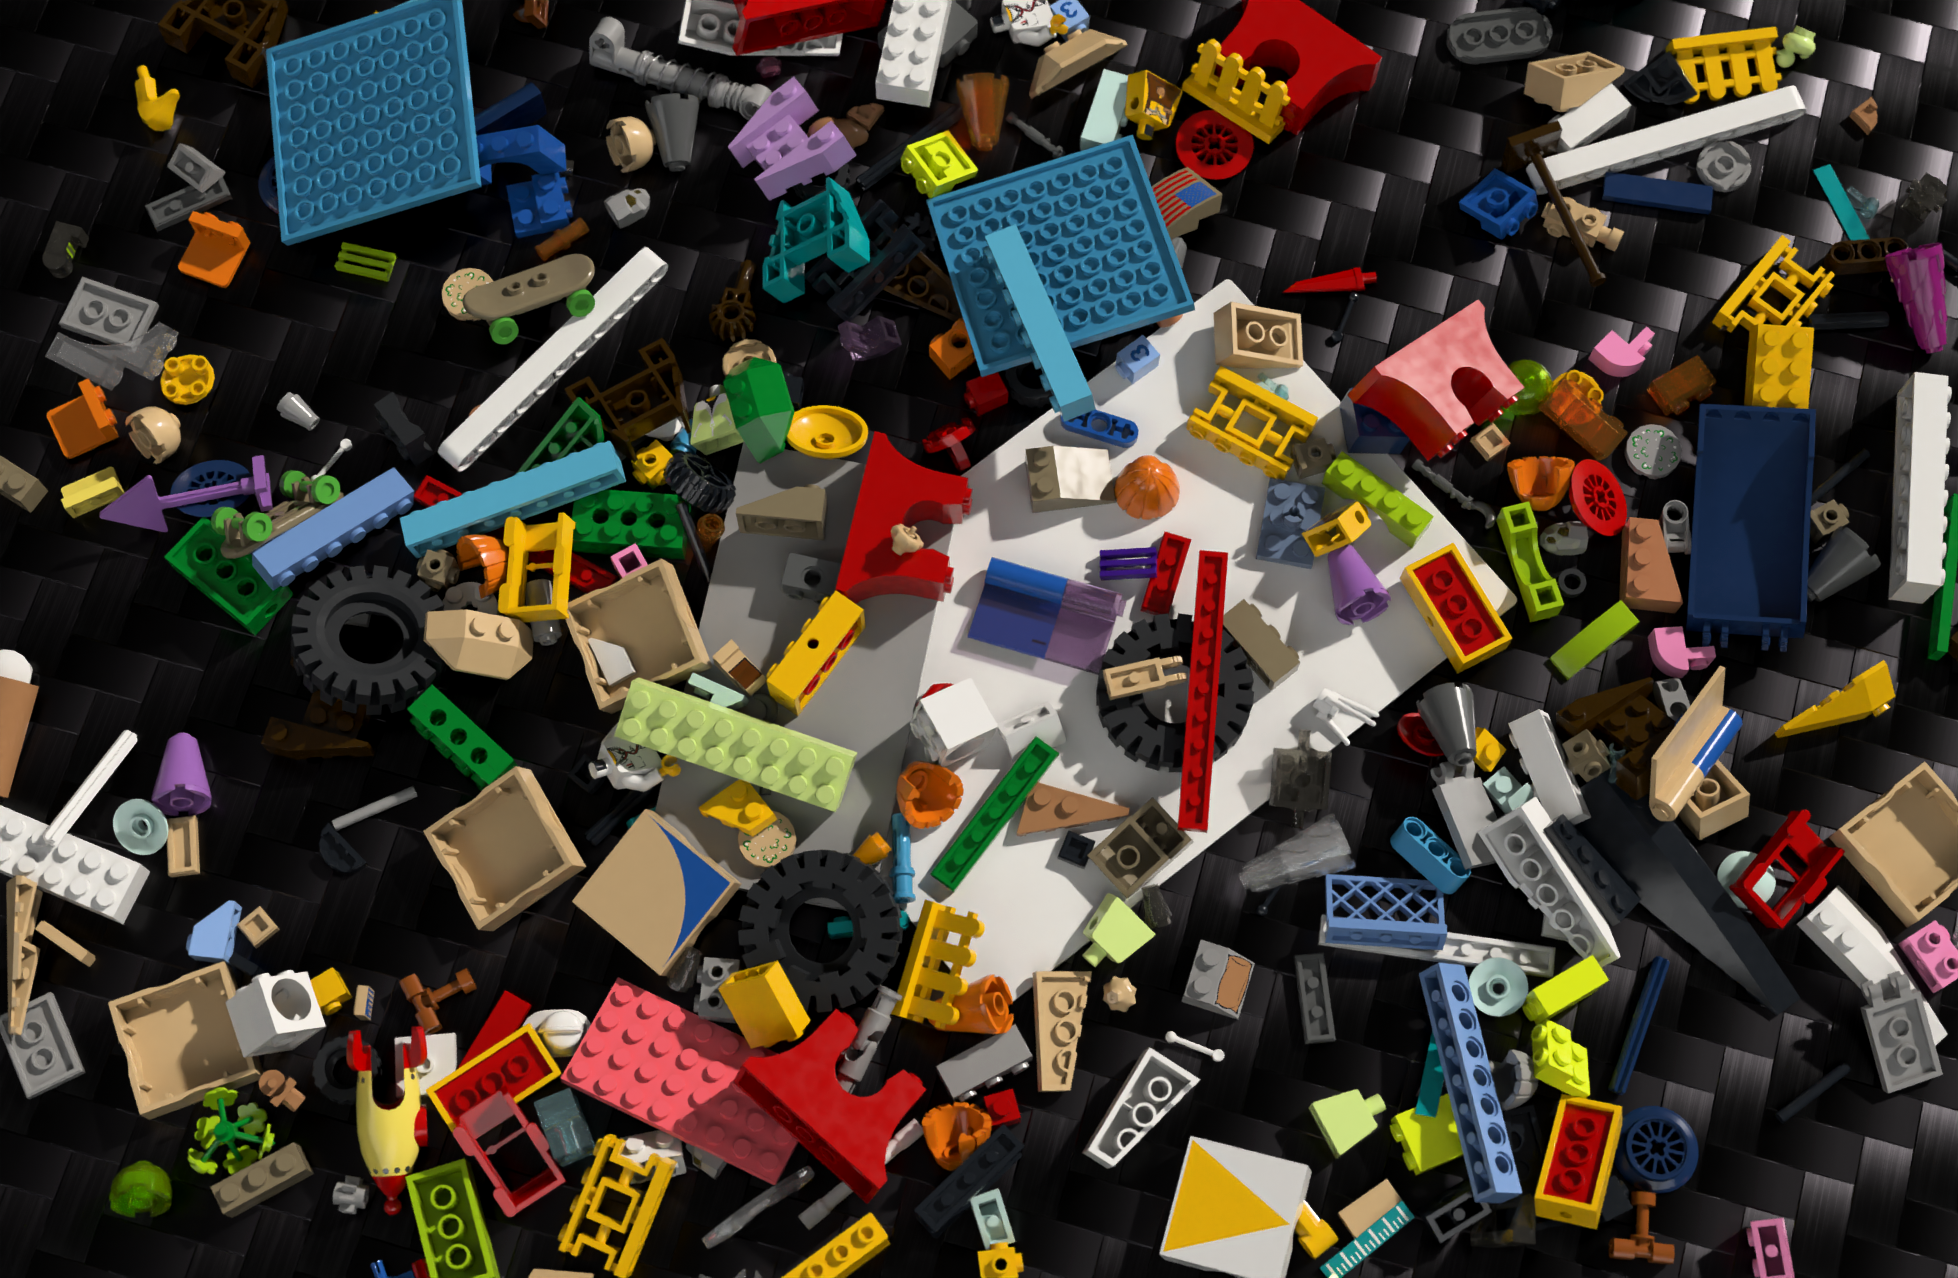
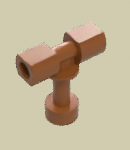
(427, 1001)
(1641, 1243)

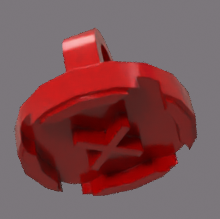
(949, 438)

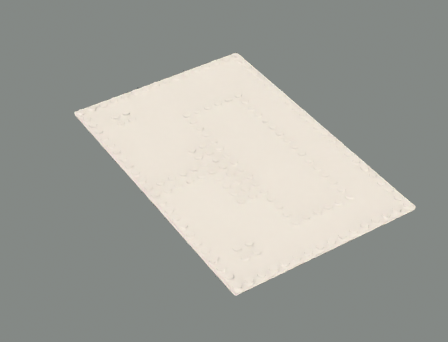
(1019, 888)

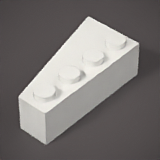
(1140, 1104)

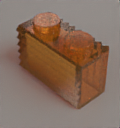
(1682, 385)

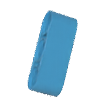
(1429, 855)

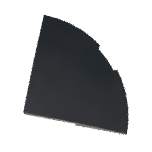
(1662, 82)

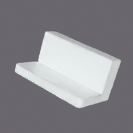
(1039, 722)

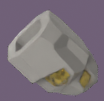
(628, 206)
(1565, 538)
(706, 1161)

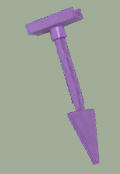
(144, 507)

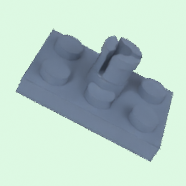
(1287, 514)

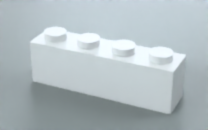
(1546, 765)

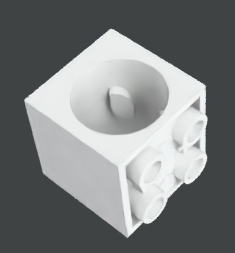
(953, 723)
(275, 1013)

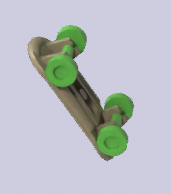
(532, 290)
(258, 528)

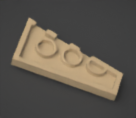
(1058, 1016)

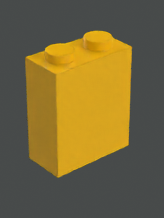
(764, 1005)

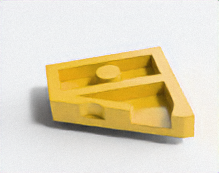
(739, 808)

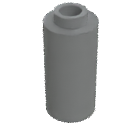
(540, 593)

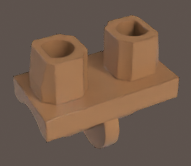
(282, 1091)

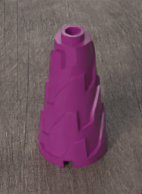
(1921, 289)

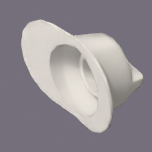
(560, 1030)

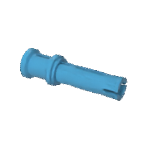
(901, 871)

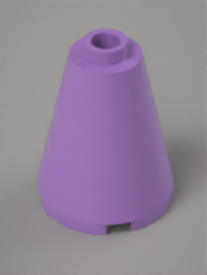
(1355, 587)
(182, 778)

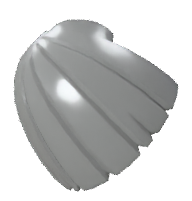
(1514, 1079)

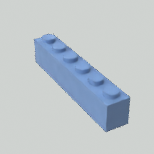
(333, 529)

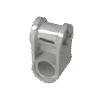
(1676, 533)

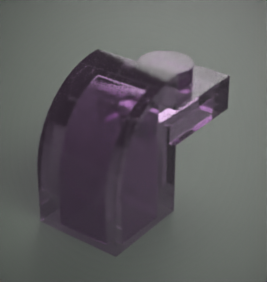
(870, 339)

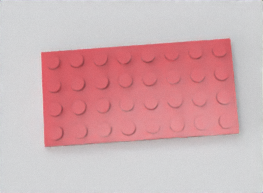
(679, 1079)

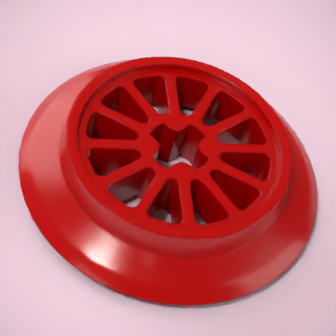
(1213, 120)
(1597, 498)

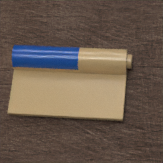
(1691, 749)

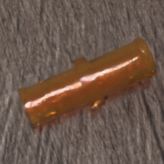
(561, 239)

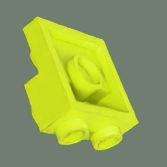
(937, 164)
(1559, 1059)

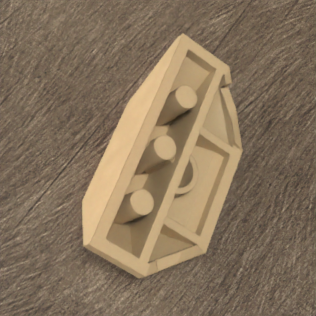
(1072, 57)
(479, 642)

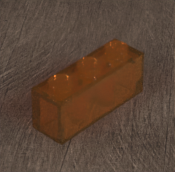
(1583, 419)

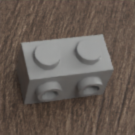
(710, 1002)

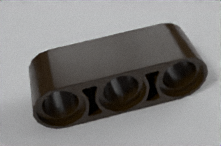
(1852, 257)

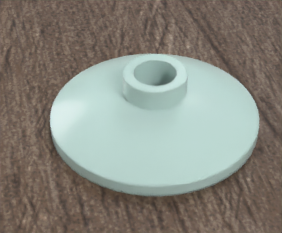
(133, 833)
(1734, 866)
(1494, 972)

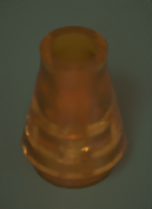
(710, 529)

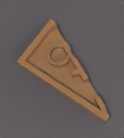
(1056, 808)

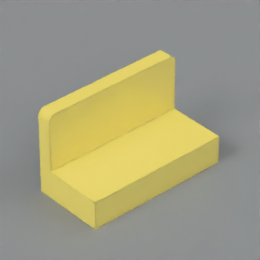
(91, 492)

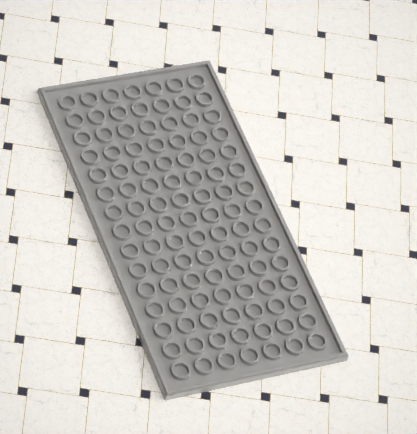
(858, 707)

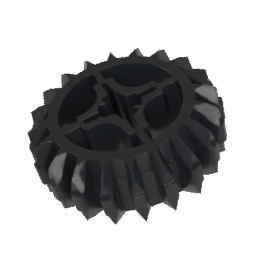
(699, 482)

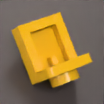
(1488, 750)

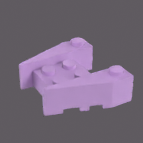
(783, 147)

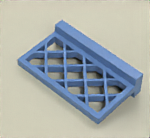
(1384, 930)

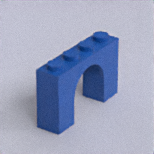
(522, 145)

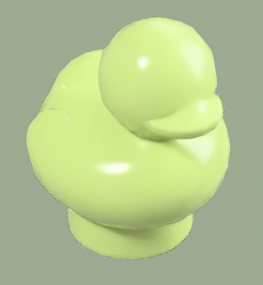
(1799, 42)

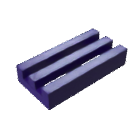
(1128, 553)

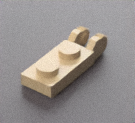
(1142, 677)

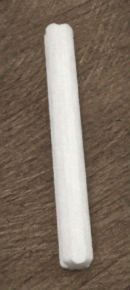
(89, 788)

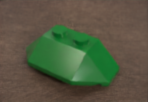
(760, 406)
(574, 432)

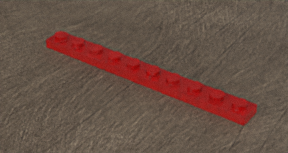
(1202, 692)

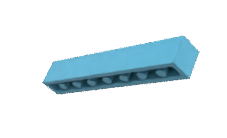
(1040, 324)
(517, 496)

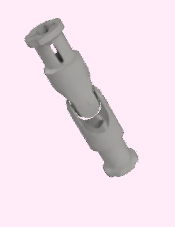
(867, 1038)

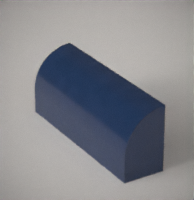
(512, 112)

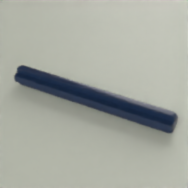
(1639, 1025)

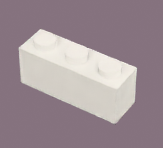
(1591, 119)

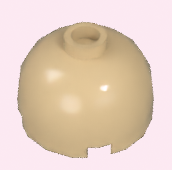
(630, 143)
(155, 432)

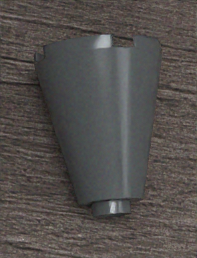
(673, 127)
(1839, 565)
(1451, 720)

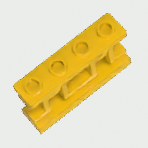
(1757, 285)
(1261, 405)
(638, 1214)
(845, 1252)

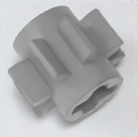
(350, 1194)

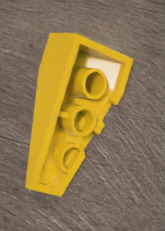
(1860, 698)

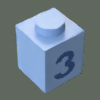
(1074, 13)
(1137, 359)

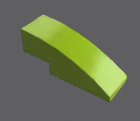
(1594, 640)

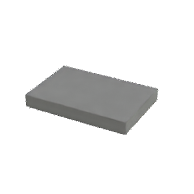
(107, 313)
(44, 1050)

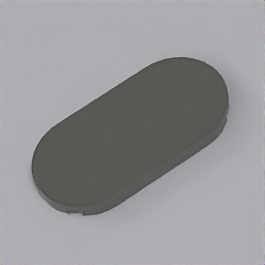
(1498, 35)

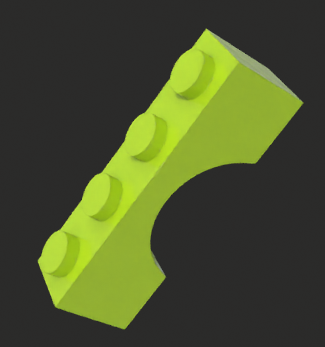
(1356, 482)
(1536, 586)

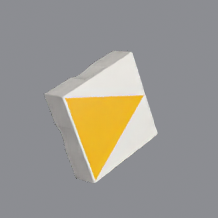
(1235, 1211)

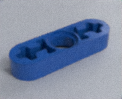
(1120, 425)

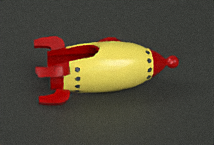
(390, 1132)

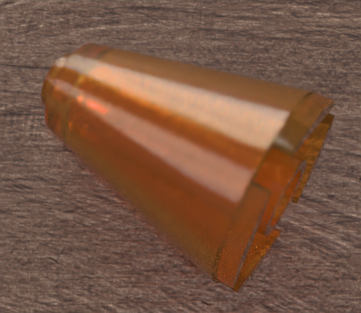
(983, 107)

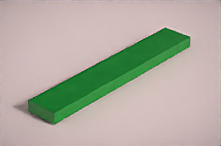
(1945, 594)
(994, 814)

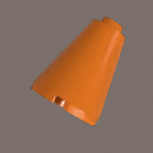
(983, 1007)

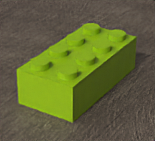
(452, 1222)

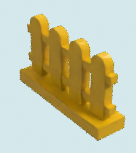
(1735, 45)
(1238, 106)
(924, 959)

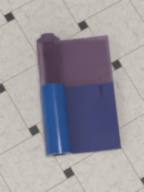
(1046, 615)

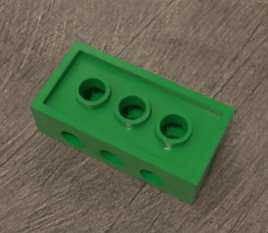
(625, 507)
(229, 593)
(460, 738)

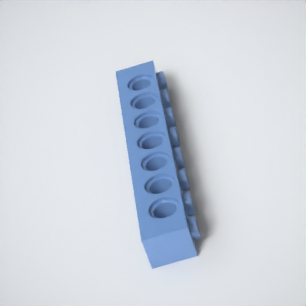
(1470, 1084)

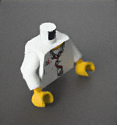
(1029, 21)
(631, 764)

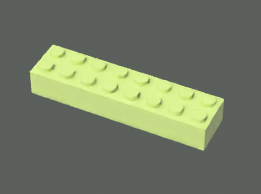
(735, 744)

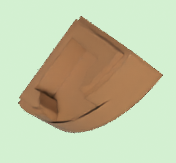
(866, 114)
(1866, 115)

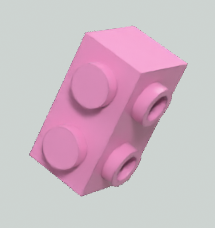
(1932, 955)
(1771, 1249)

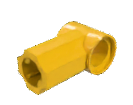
(1314, 1233)

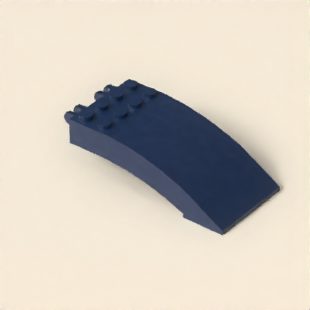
(1751, 523)

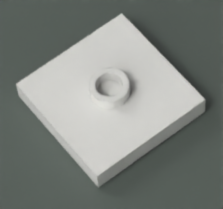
(439, 1063)

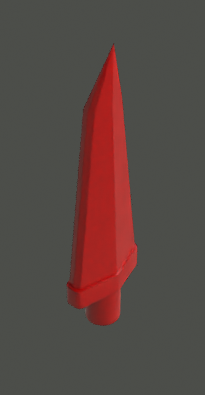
(1341, 281)

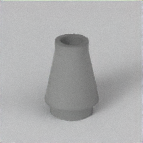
(297, 411)

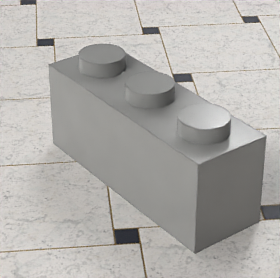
(984, 1064)

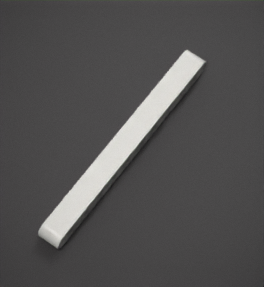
(1670, 138)
(552, 360)

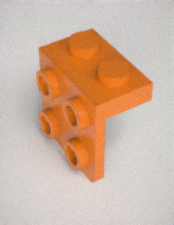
(214, 249)
(83, 421)

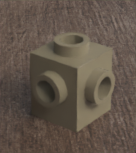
(441, 578)
(1590, 760)

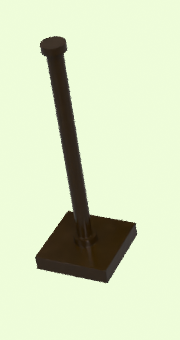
(1532, 148)

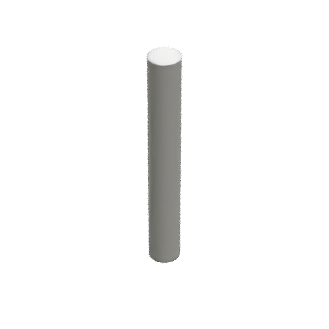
(374, 808)

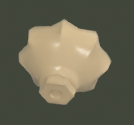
(905, 539)
(1119, 994)

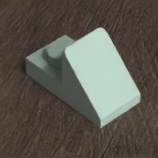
(720, 694)
(1507, 791)
(992, 1218)

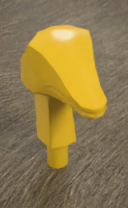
(154, 110)

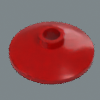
(1417, 735)

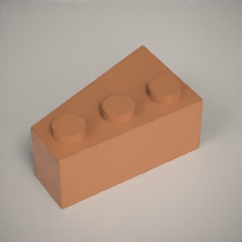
(1646, 569)

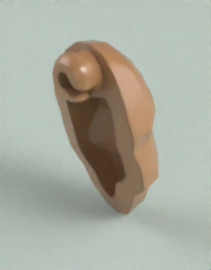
(854, 133)

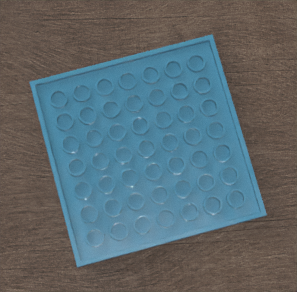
(372, 118)
(1090, 237)

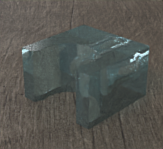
(565, 1127)

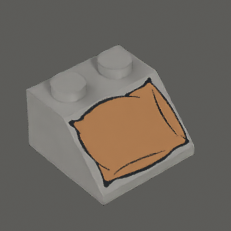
(1218, 980)

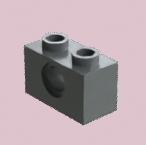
(800, 569)

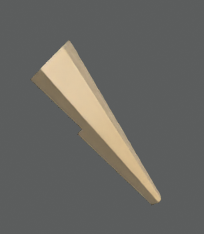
(22, 956)

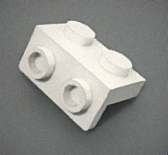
(640, 1147)

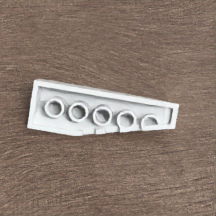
(714, 26)
(1546, 879)
(1859, 947)

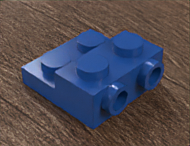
(1500, 204)
(539, 205)

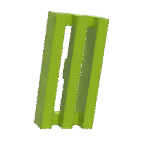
(368, 252)

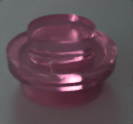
(769, 67)

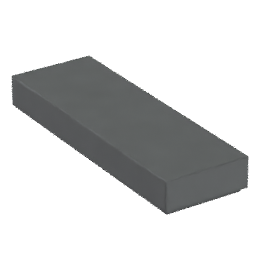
(182, 203)
(1314, 998)

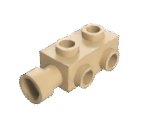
(1589, 222)

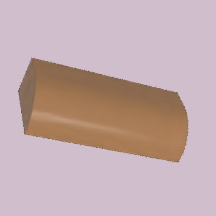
(15, 712)

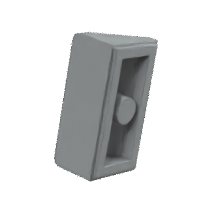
(194, 168)

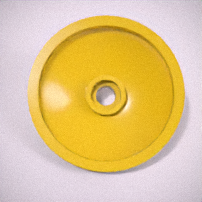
(827, 432)

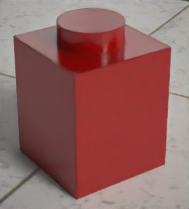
(986, 393)
(1002, 1109)

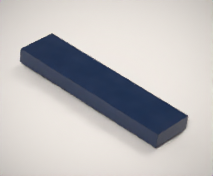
(1657, 193)

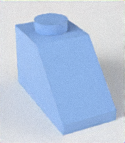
(215, 935)

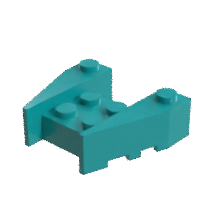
(809, 230)

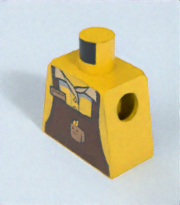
(1150, 102)
(1349, 524)

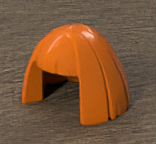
(1541, 480)
(1147, 488)
(488, 552)
(928, 794)
(955, 1132)

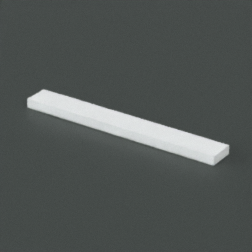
(1467, 951)

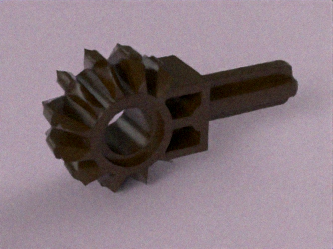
(735, 304)

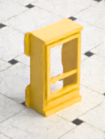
(531, 538)

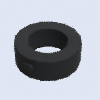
(1579, 576)

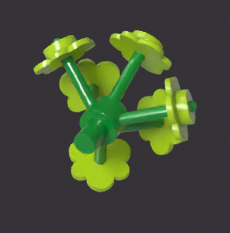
(217, 1131)

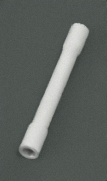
(823, 1206)

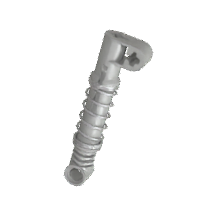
(609, 53)

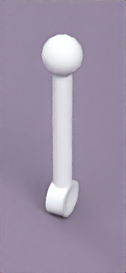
(345, 445)
(1217, 1055)

